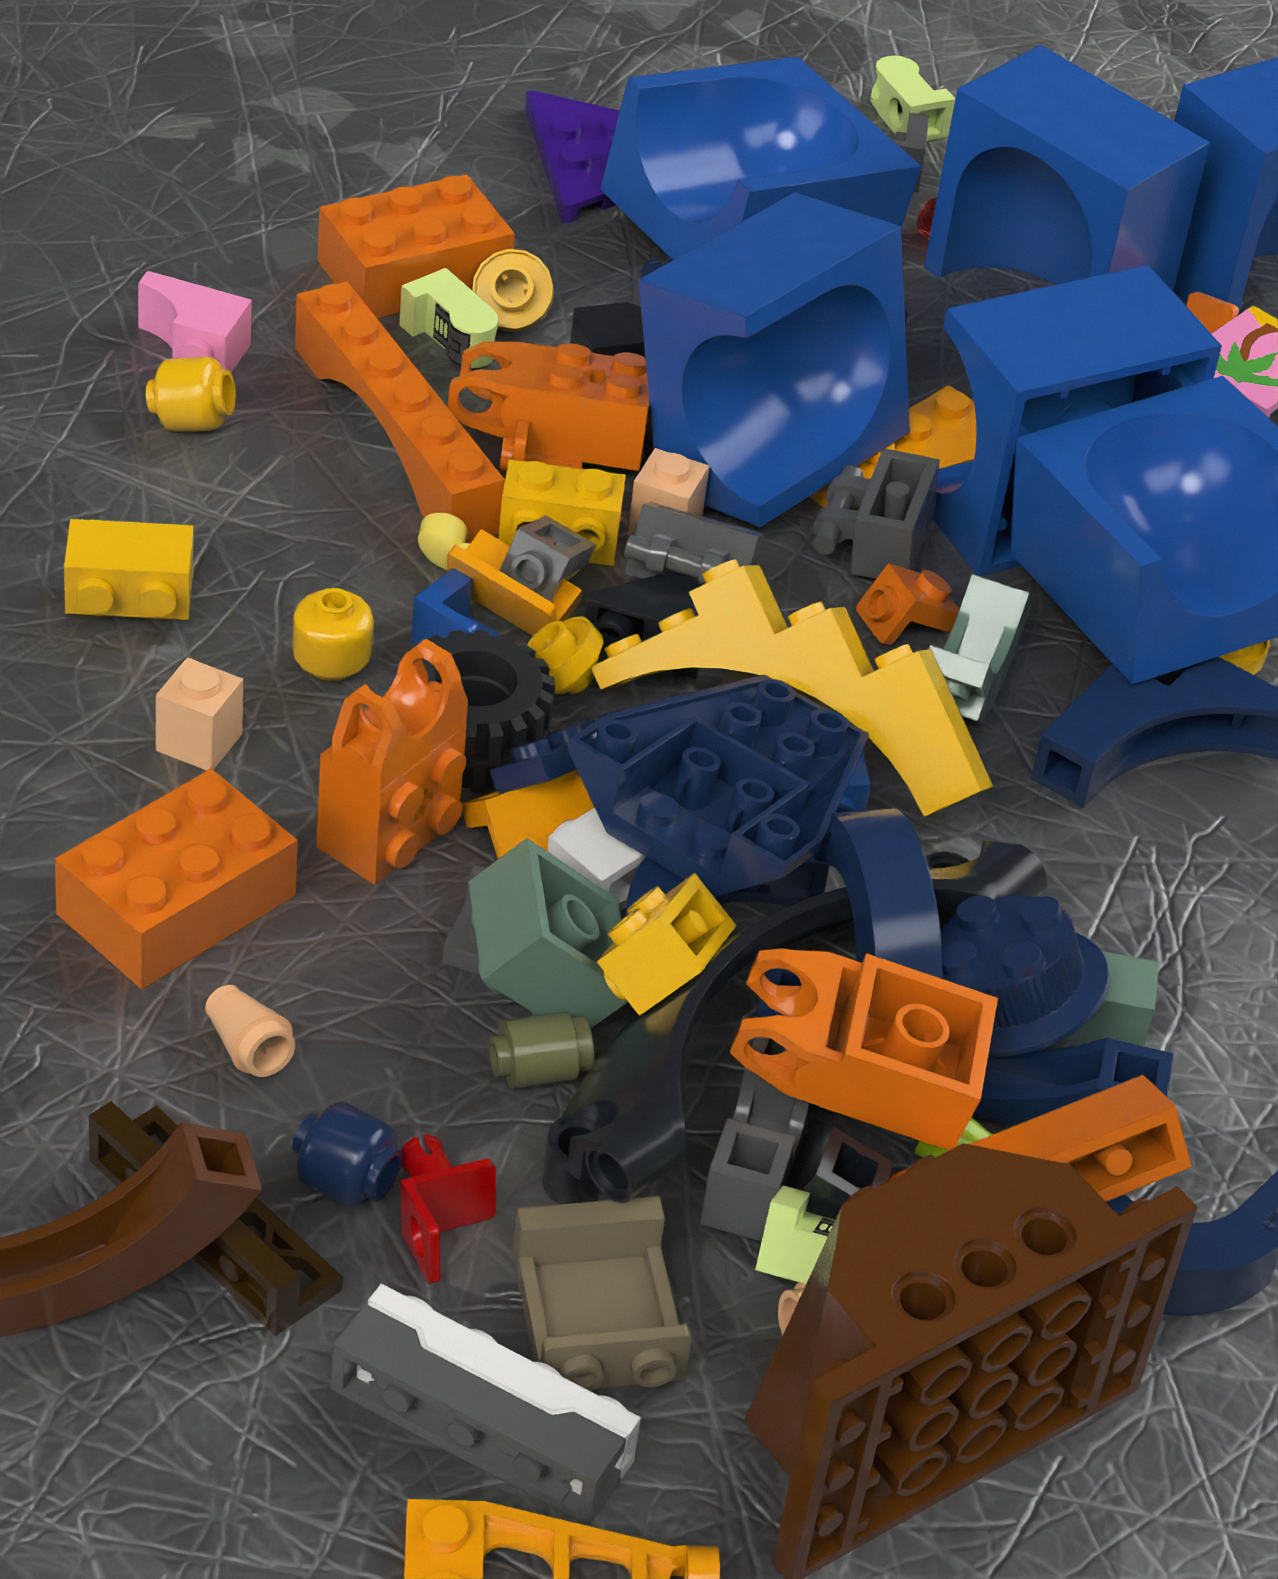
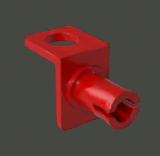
(441, 1199)

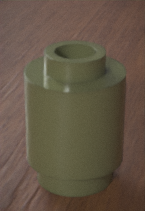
(541, 1049)

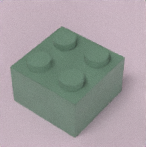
(543, 934)

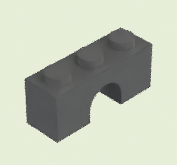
(754, 1153)

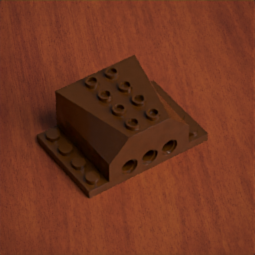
(953, 1335)

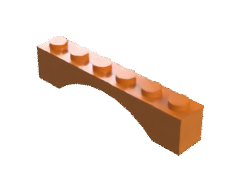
(442, 461)

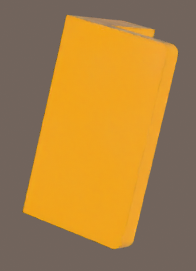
(505, 595)
(528, 811)

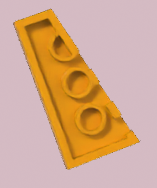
(939, 429)

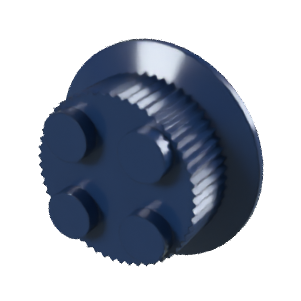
(1031, 961)

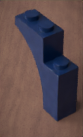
(1128, 725)

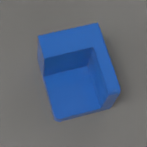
(445, 608)

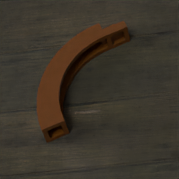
(130, 1234)

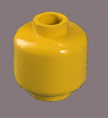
(191, 394)
(332, 634)

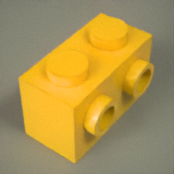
(571, 496)
(128, 569)
(664, 942)

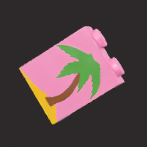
(1251, 357)

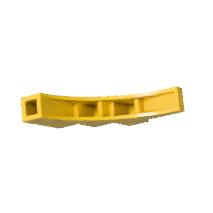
(899, 705)

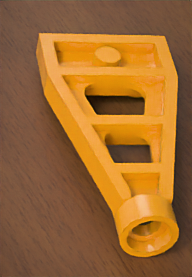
(455, 1535)

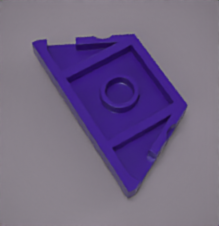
(574, 149)

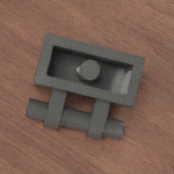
(891, 515)
(686, 544)

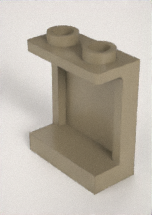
(600, 1293)

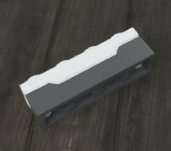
(485, 1403)

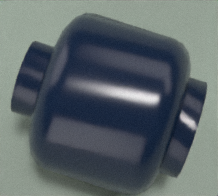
(347, 1154)

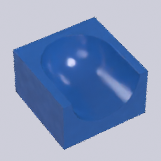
(736, 138)
(1062, 177)
(1239, 182)
(779, 353)
(1048, 362)
(1156, 526)

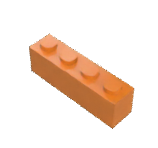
(1110, 1138)

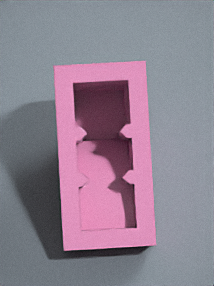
(195, 319)

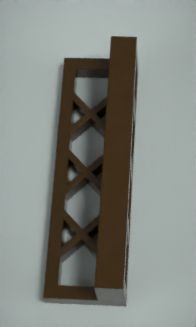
(238, 1259)

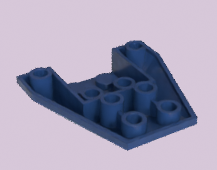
(721, 779)

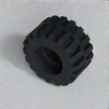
(506, 697)

